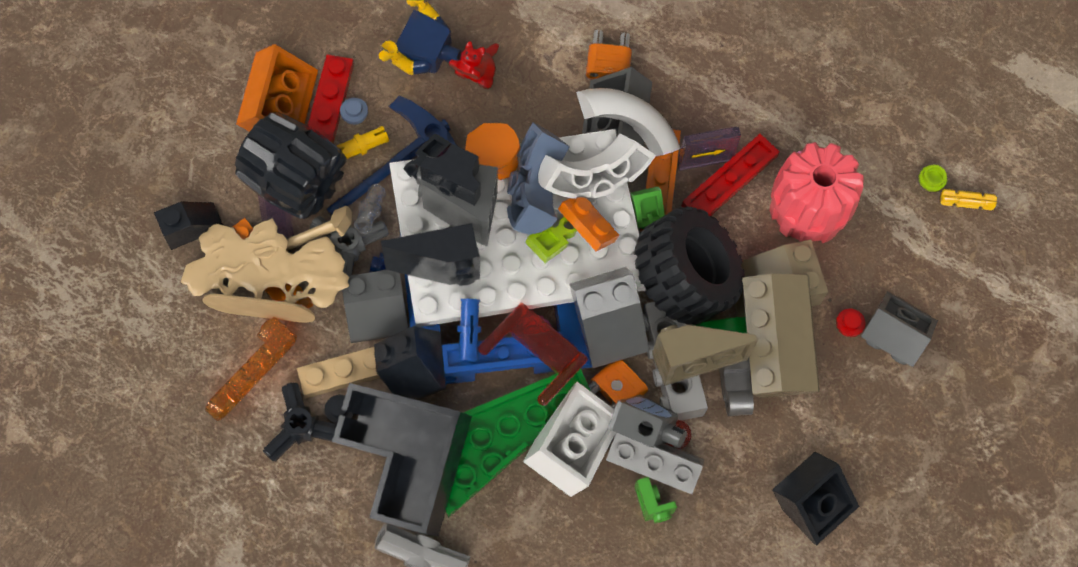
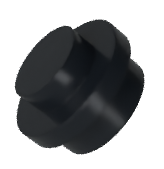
(333, 409)

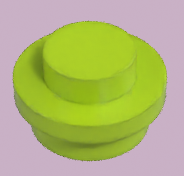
(933, 178)

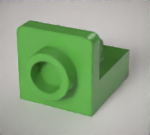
(647, 206)
(648, 498)

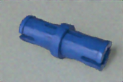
(469, 329)

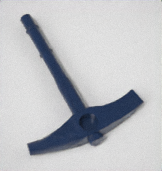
(424, 126)

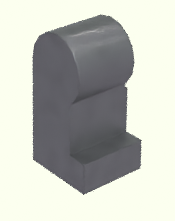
(737, 389)

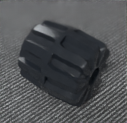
(289, 165)

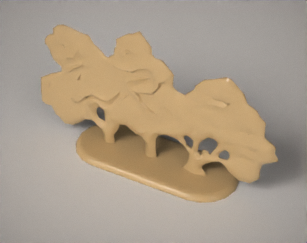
(264, 263)

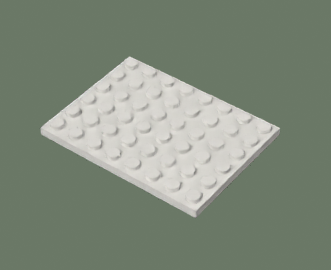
(508, 265)

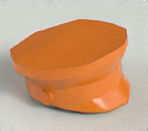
(495, 146)

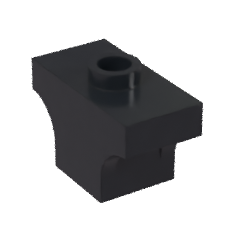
(454, 174)

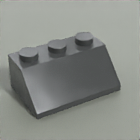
(628, 81)

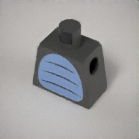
(646, 422)

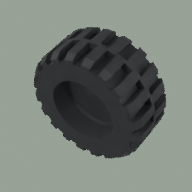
(689, 265)

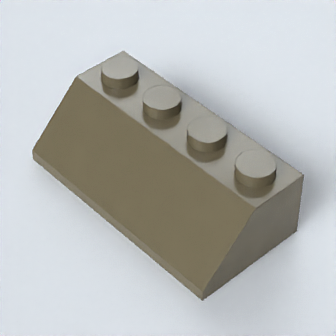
(782, 319)

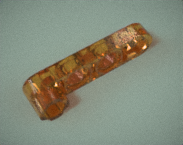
(277, 343)

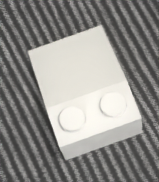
(573, 441)

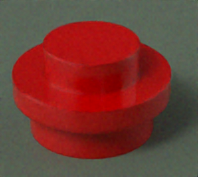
(850, 322)

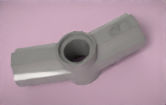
(417, 549)

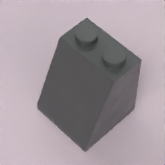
(459, 212)

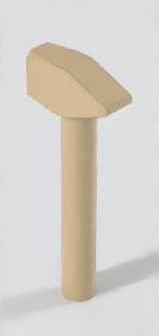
(339, 222)

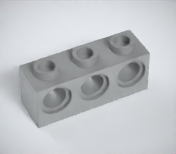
(659, 463)

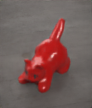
(476, 64)

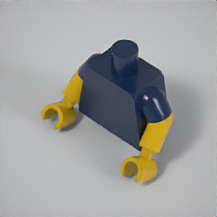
(422, 42)

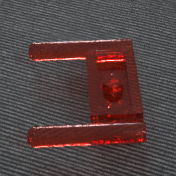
(543, 343)

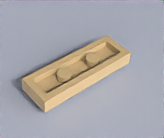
(338, 372)

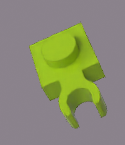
(550, 241)

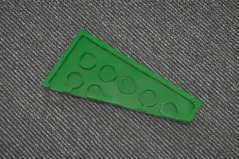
(501, 434)

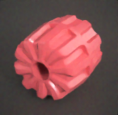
(816, 193)

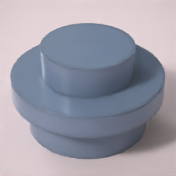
(354, 111)

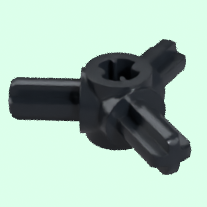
(296, 413)

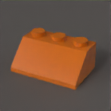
(276, 85)

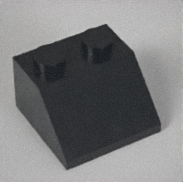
(411, 363)
(816, 497)

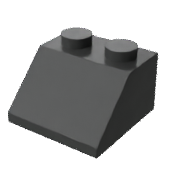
(374, 306)
(899, 329)

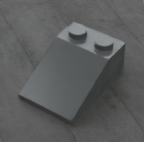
(610, 316)

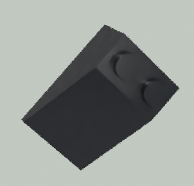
(436, 255)

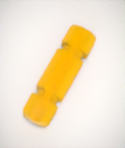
(968, 199)

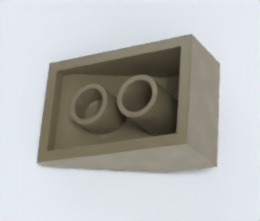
(787, 259)
(698, 350)

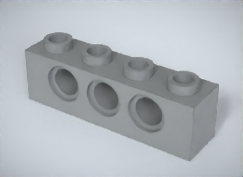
(686, 404)

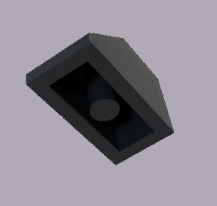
(186, 221)

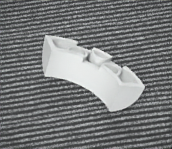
(634, 111)
(597, 175)

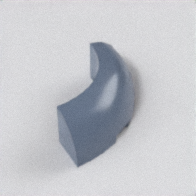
(531, 204)

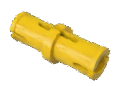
(362, 143)

